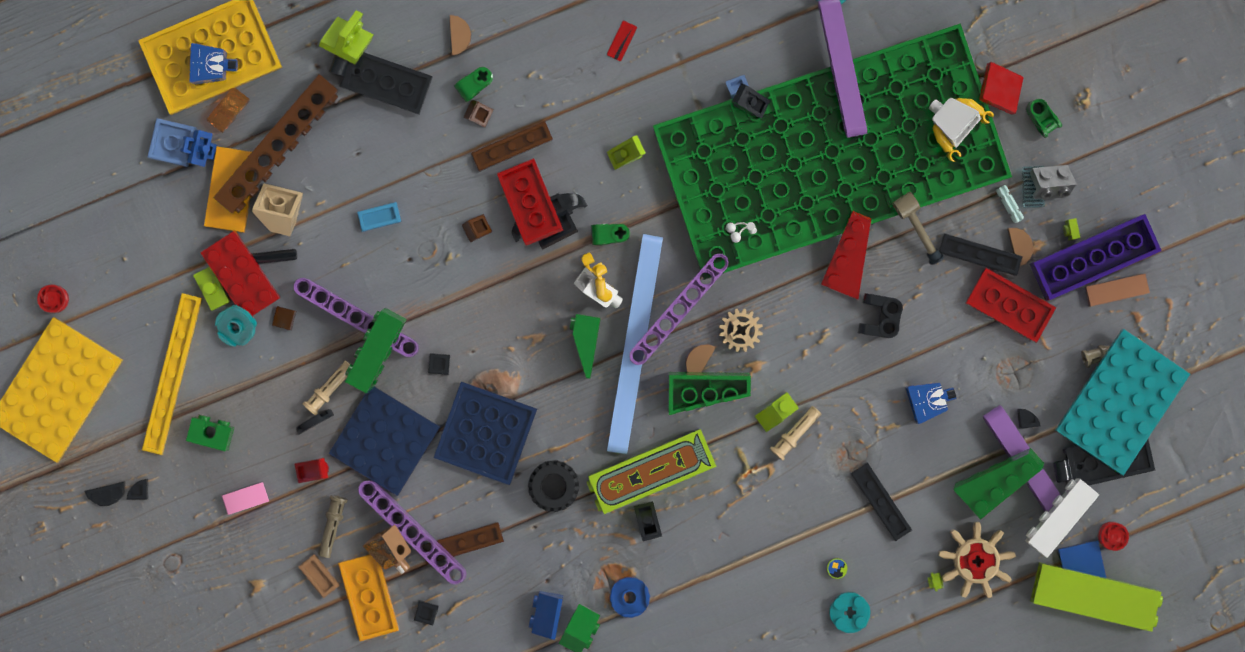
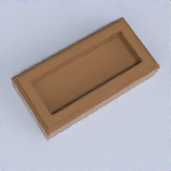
(319, 576)

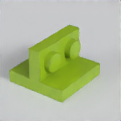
(347, 38)

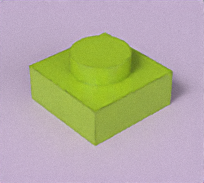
(1071, 229)

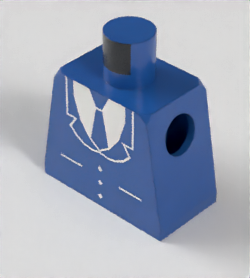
(209, 64)
(928, 400)

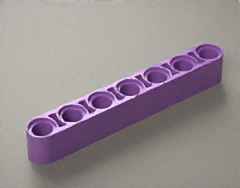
(842, 67)
(681, 299)
(346, 314)
(1013, 443)
(422, 534)

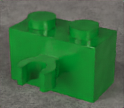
(579, 629)

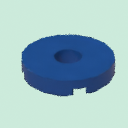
(625, 585)

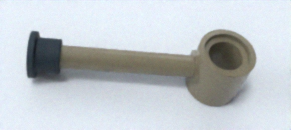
(906, 207)

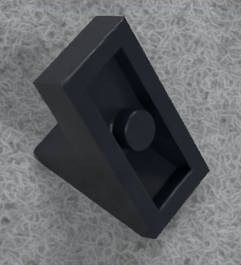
(750, 101)
(647, 521)

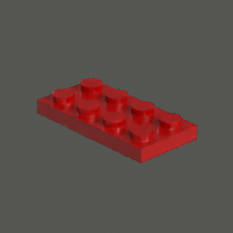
(530, 202)
(240, 274)
(1010, 305)

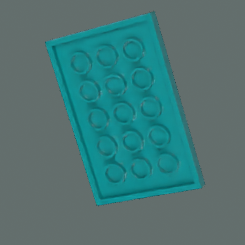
(1122, 402)

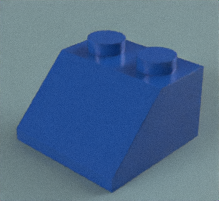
(546, 615)

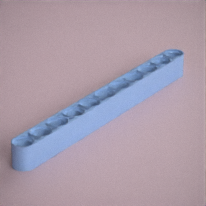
(636, 329)

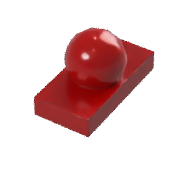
(312, 470)

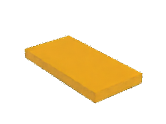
(225, 165)
(368, 597)

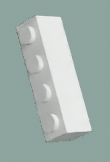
(1061, 517)

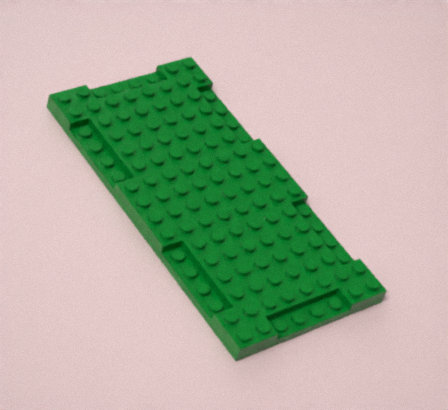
(801, 172)

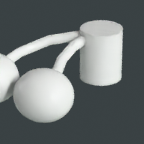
(735, 236)

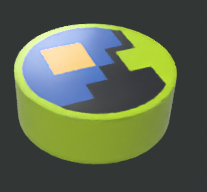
(837, 568)

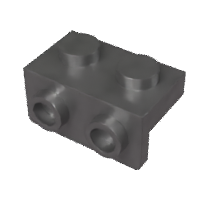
(1052, 182)

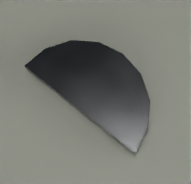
(310, 423)
(107, 494)

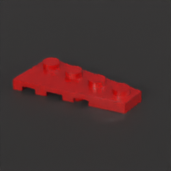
(848, 260)

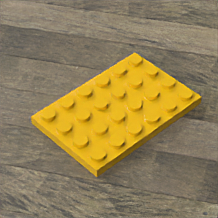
(230, 27)
(56, 389)

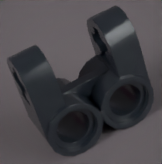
(885, 316)

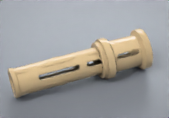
(322, 395)
(789, 440)

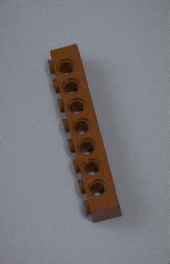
(318, 86)

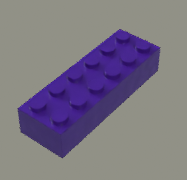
(1095, 257)

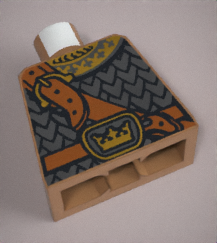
(389, 549)

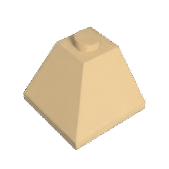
(278, 208)

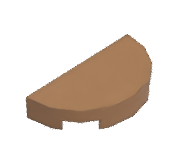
(459, 35)
(1021, 244)
(699, 357)

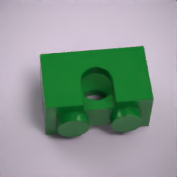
(198, 433)

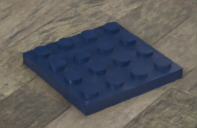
(485, 433)
(384, 440)

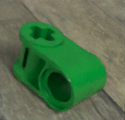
(470, 85)
(1044, 118)
(605, 234)

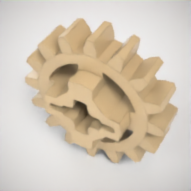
(735, 322)

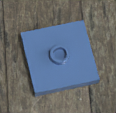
(168, 141)

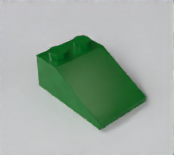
(585, 335)

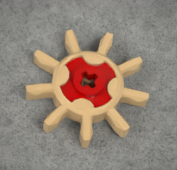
(985, 569)

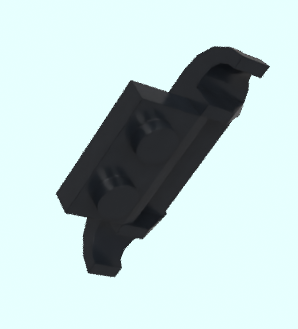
(563, 206)

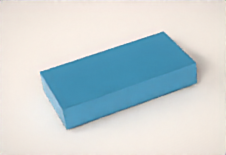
(379, 216)

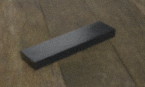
(980, 254)
(881, 501)

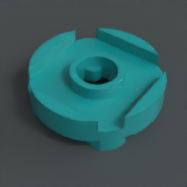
(242, 319)
(859, 619)

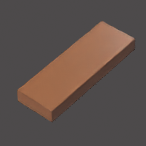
(1117, 290)

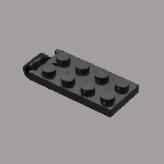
(384, 81)
(1095, 471)

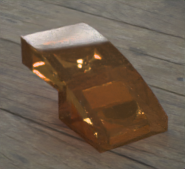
(228, 109)

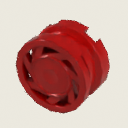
(53, 298)
(1113, 536)

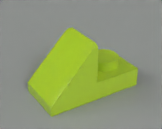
(626, 152)
(776, 412)

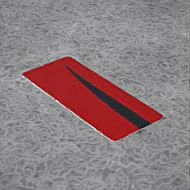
(622, 40)

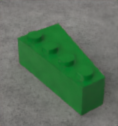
(375, 350)
(703, 389)
(994, 485)

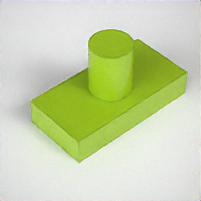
(211, 289)

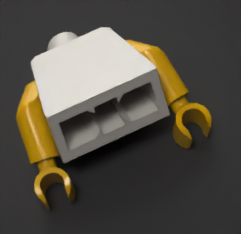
(955, 121)
(593, 285)

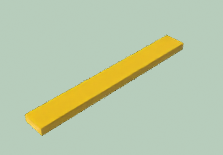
(172, 374)

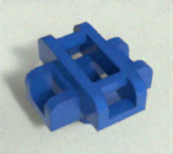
(199, 148)

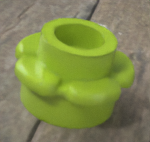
(935, 581)

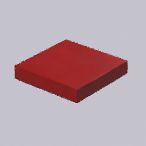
(1001, 88)

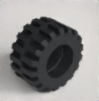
(535, 486)

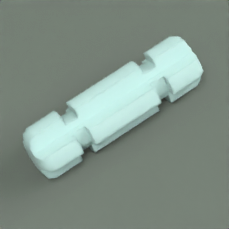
(1010, 204)

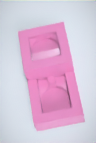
(245, 498)

